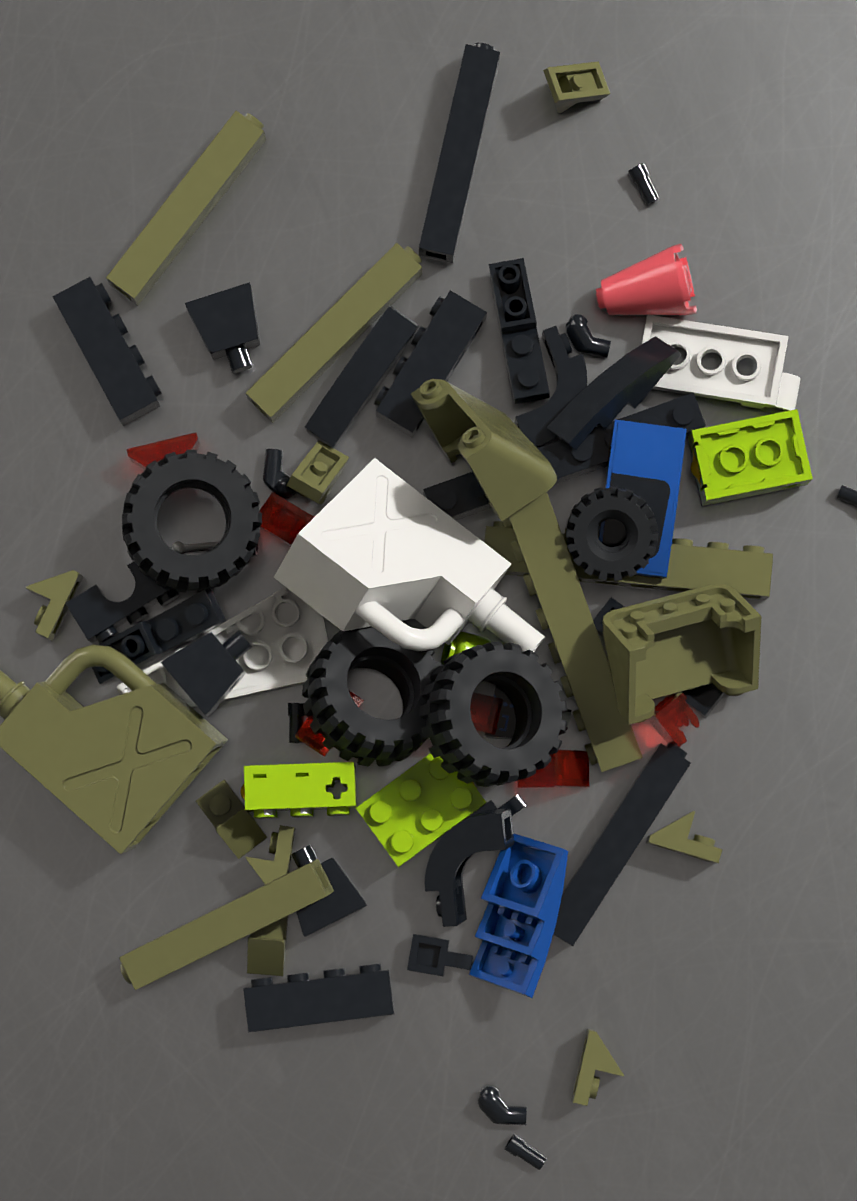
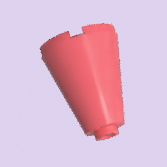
(650, 287)

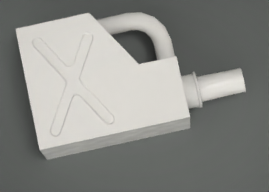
(396, 557)

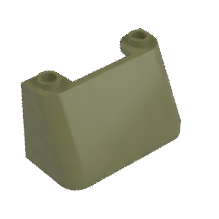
(493, 446)
(681, 645)

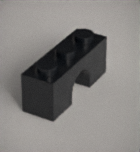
(101, 617)

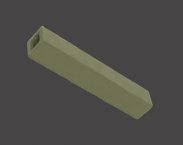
(187, 207)
(335, 332)
(225, 924)

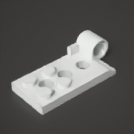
(764, 389)

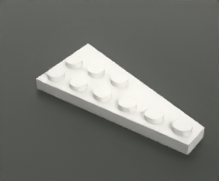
(284, 643)

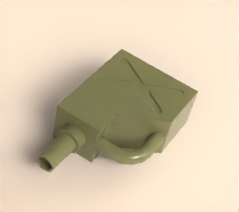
(111, 760)

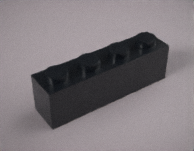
(107, 351)
(434, 357)
(318, 1000)

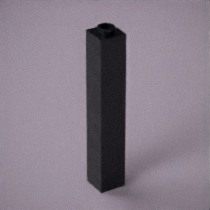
(459, 152)
(619, 840)

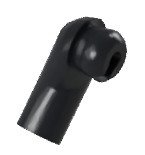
(582, 338)
(274, 476)
(496, 1109)

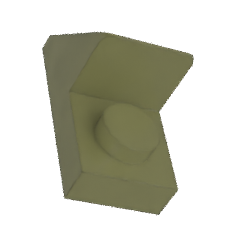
(576, 84)
(318, 472)
(59, 591)
(231, 819)
(675, 838)
(280, 845)
(268, 949)
(594, 1057)

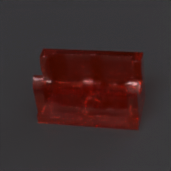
(671, 714)

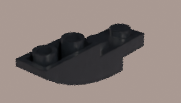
(518, 331)
(165, 632)

